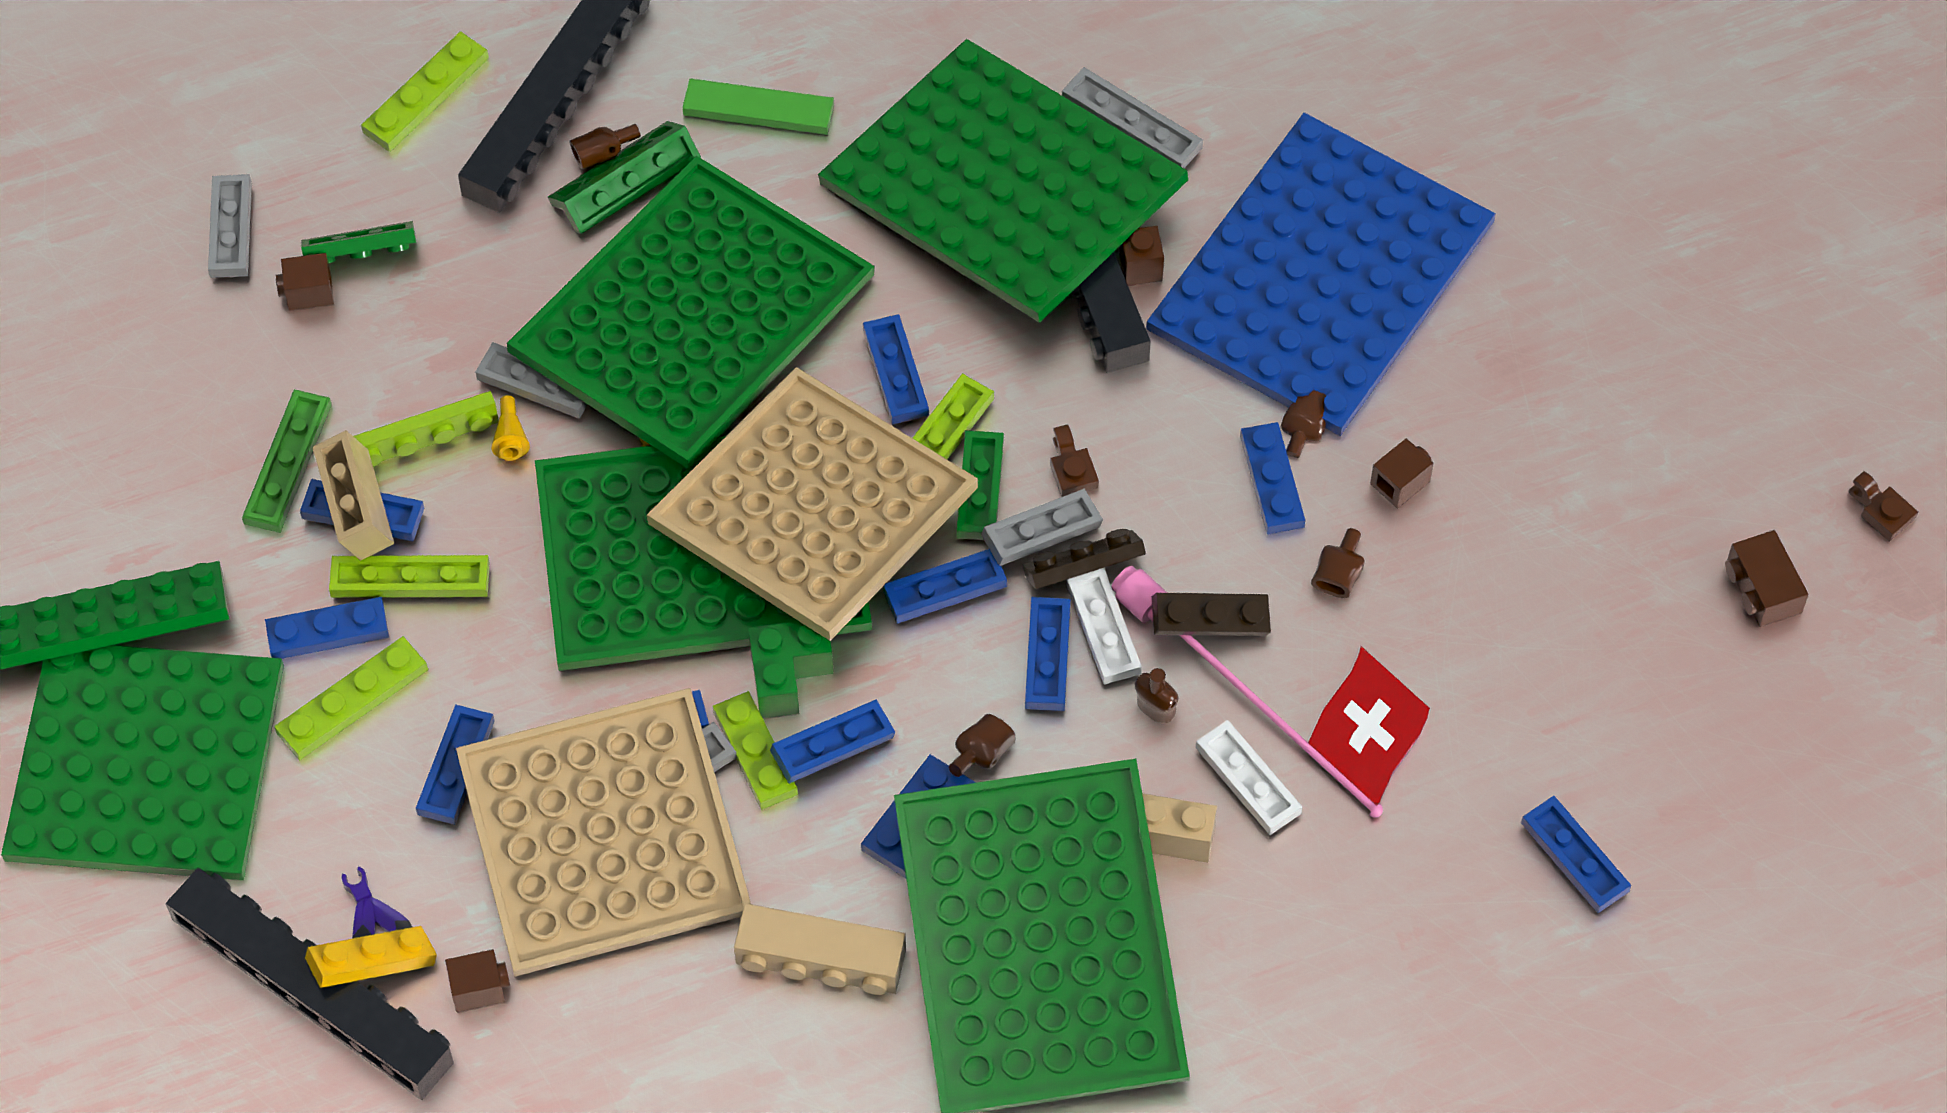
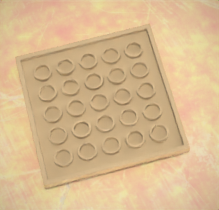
(812, 503)
(603, 831)

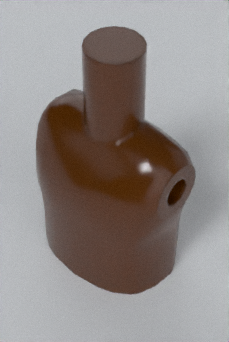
(601, 144)
(1304, 422)
(1339, 566)
(1156, 696)
(982, 744)

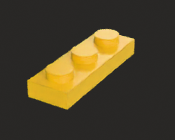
(370, 956)

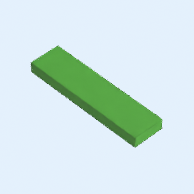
(758, 106)
(286, 461)

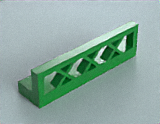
(626, 176)

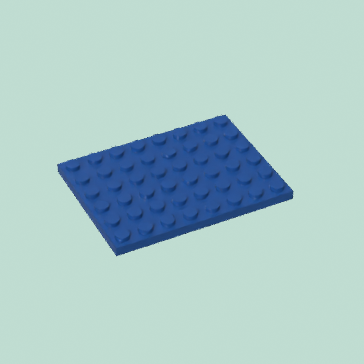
(1321, 271)

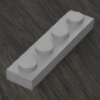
(1133, 117)

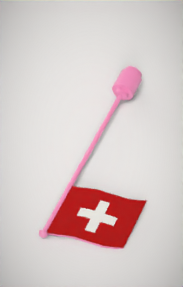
(1361, 728)

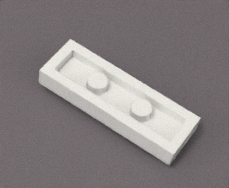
(1104, 626)
(1249, 777)

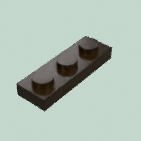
(1083, 558)
(1211, 614)

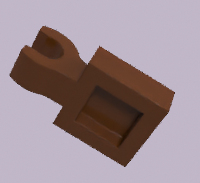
(1072, 468)
(1884, 511)

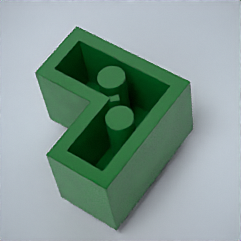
(779, 658)

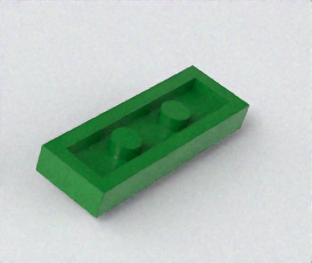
(362, 242)
(984, 461)

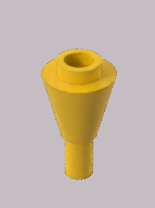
(509, 438)

